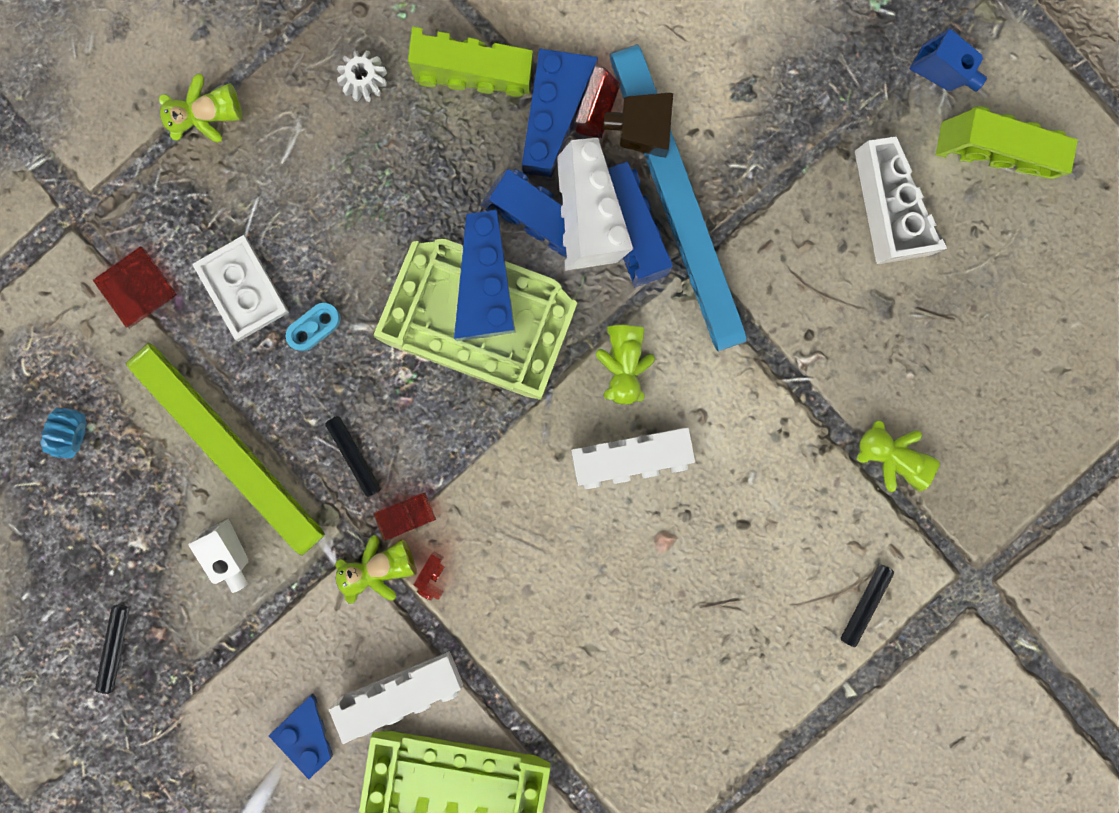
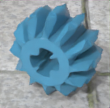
(63, 433)

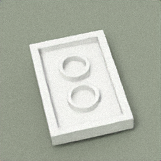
(240, 288)

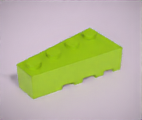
(469, 64)
(1007, 143)

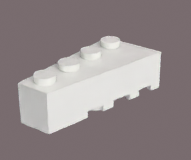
(894, 204)
(590, 208)
(633, 456)
(396, 697)

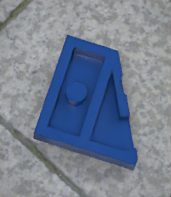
(304, 738)

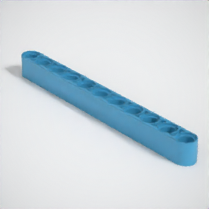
(684, 215)

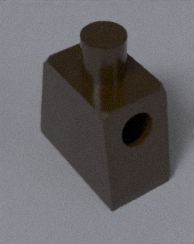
(643, 123)

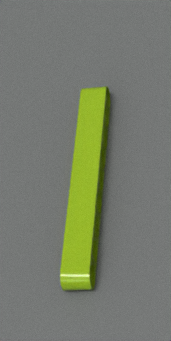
(225, 449)

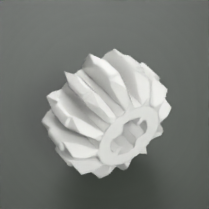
(357, 66)

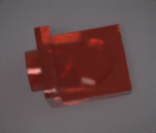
(430, 571)

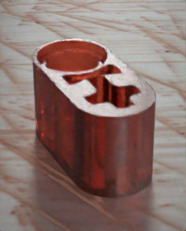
(404, 516)

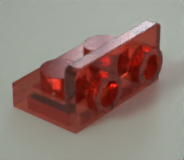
(599, 97)

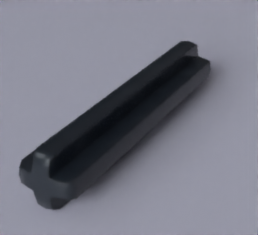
(352, 456)
(867, 605)
(112, 649)

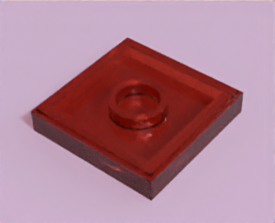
(134, 287)

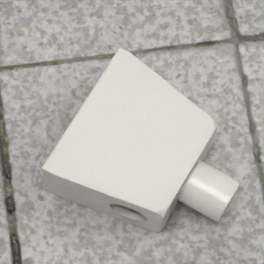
(221, 555)

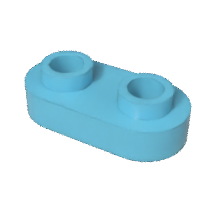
(313, 326)

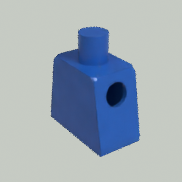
(949, 62)

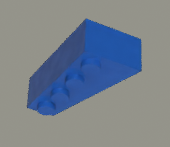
(556, 97)
(528, 205)
(649, 257)
(484, 292)

